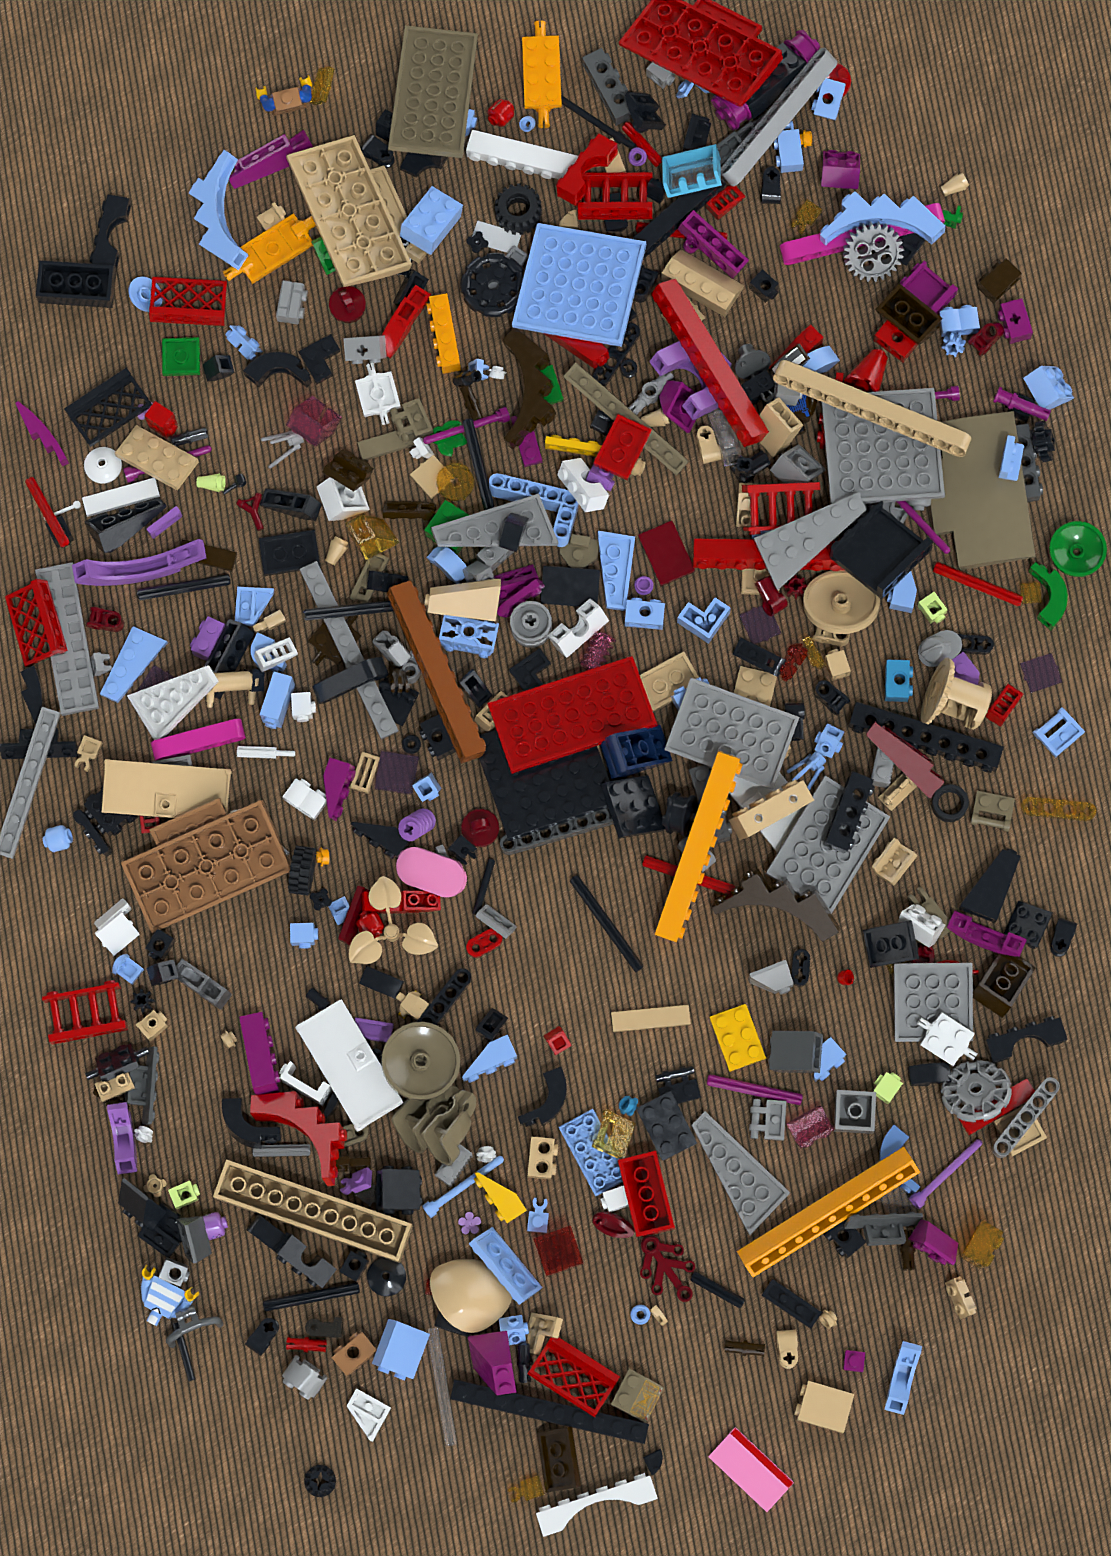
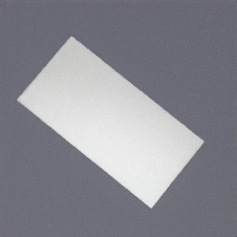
(497, 237)

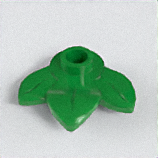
(446, 445)

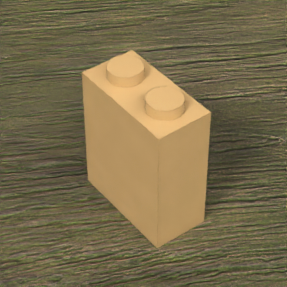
(781, 426)
(824, 1406)

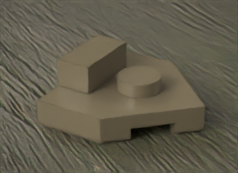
(580, 551)

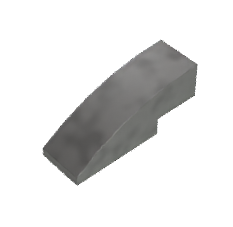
(202, 984)

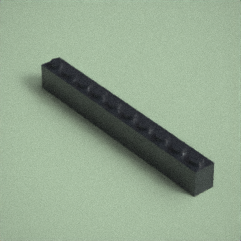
(550, 1412)

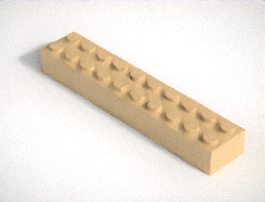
(313, 1211)

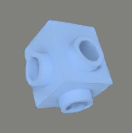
(829, 741)
(515, 1328)

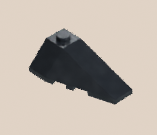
(116, 529)

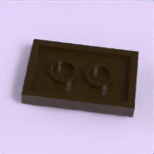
(559, 1459)

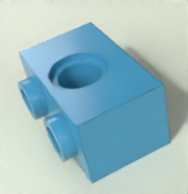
(895, 669)

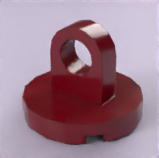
(347, 304)
(480, 828)

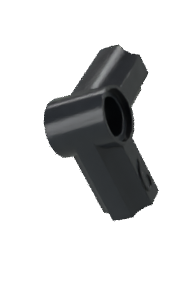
(748, 467)

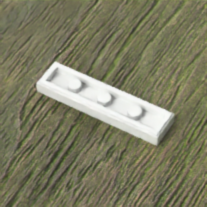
(121, 497)

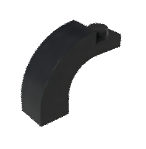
(273, 363)
(555, 1101)
(242, 1131)

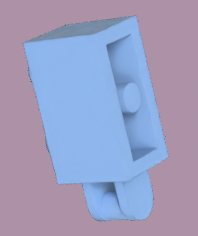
(789, 150)

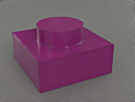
(854, 1361)

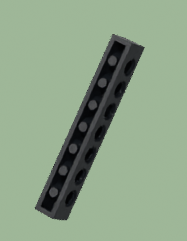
(918, 728)

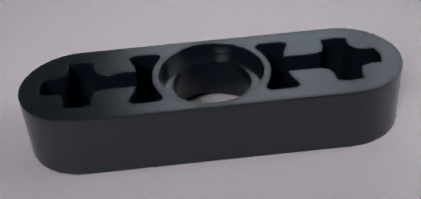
(979, 649)

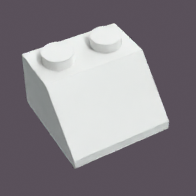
(340, 501)

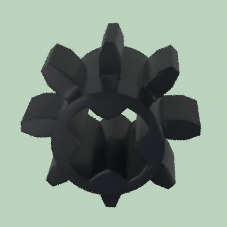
(144, 996)

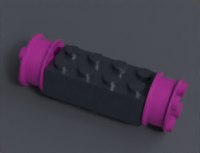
(795, 56)

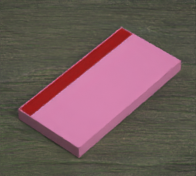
(751, 1469)

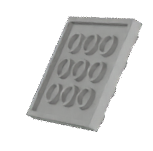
(926, 992)

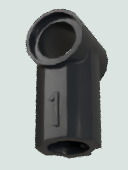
(797, 709)

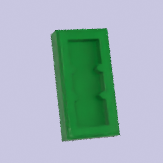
(555, 395)

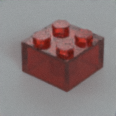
(558, 1251)

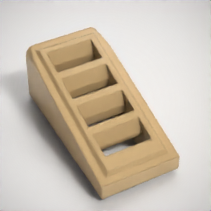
(484, 719)

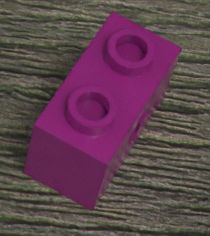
(1016, 311)

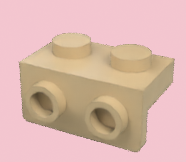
(893, 861)

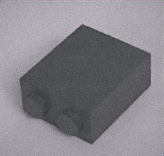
(795, 1051)

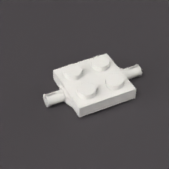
(377, 394)
(947, 1038)

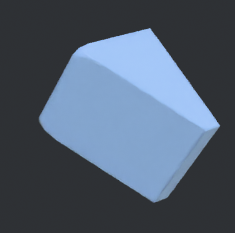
(339, 910)

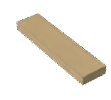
(650, 1018)

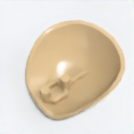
(468, 1294)

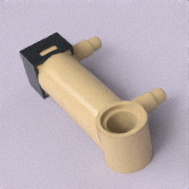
(235, 681)

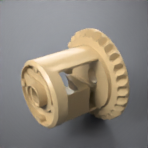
(955, 697)

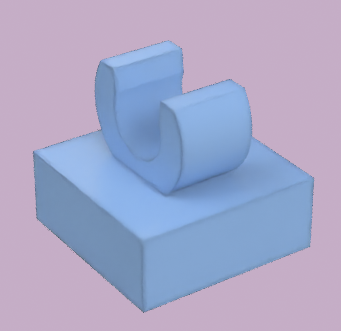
(478, 364)

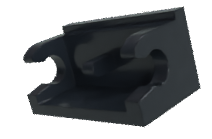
(697, 133)
(461, 848)

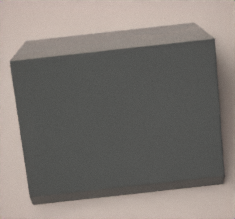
(194, 1238)

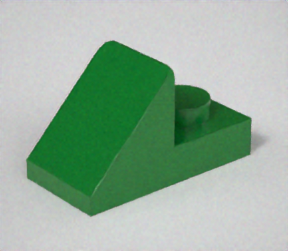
(323, 256)

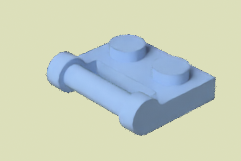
(1063, 736)

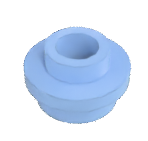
(645, 1310)

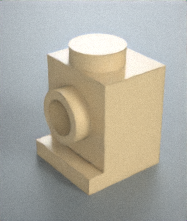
(152, 1032)

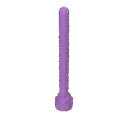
(918, 1199)

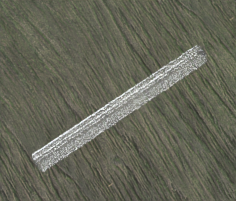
(441, 1387)

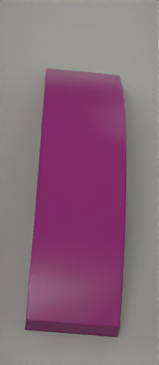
(985, 937)

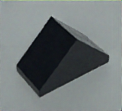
(513, 532)
(475, 688)
(491, 1025)

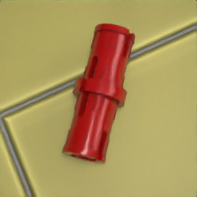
(306, 1344)

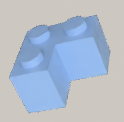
(704, 623)

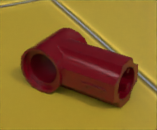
(773, 600)

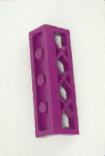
(518, 581)

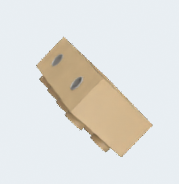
(772, 809)

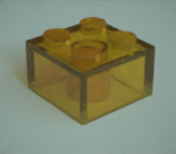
(982, 1244)

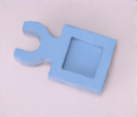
(538, 1220)

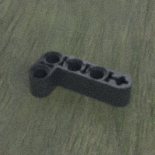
(350, 679)

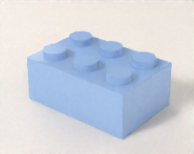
(431, 220)

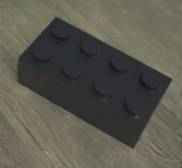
(76, 284)

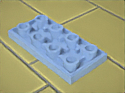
(599, 1168)

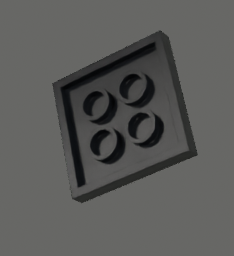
(633, 806)

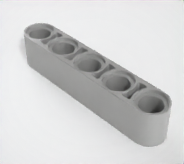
(1030, 1109)

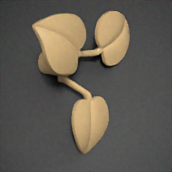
(417, 941)

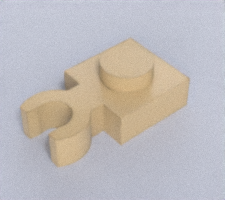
(88, 750)

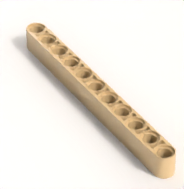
(872, 408)

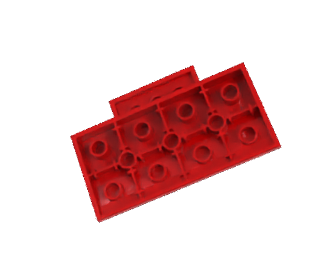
(704, 46)

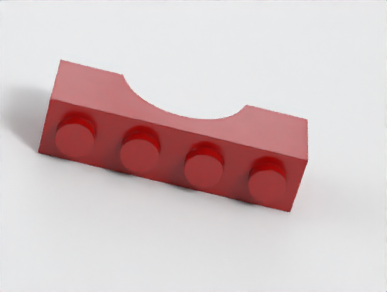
(598, 153)

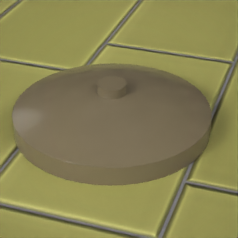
(420, 1061)

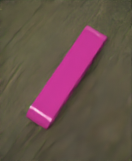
(198, 739)

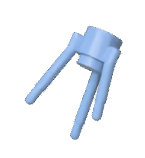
(814, 762)

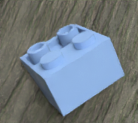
(1048, 387)

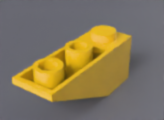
(505, 1200)

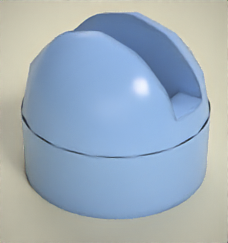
(524, 121)

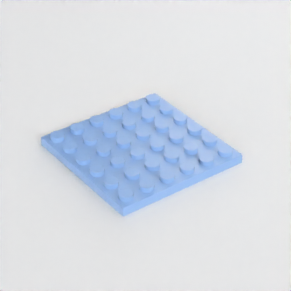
(579, 284)

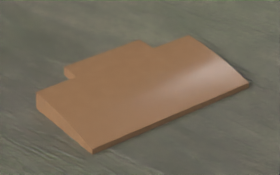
(204, 861)

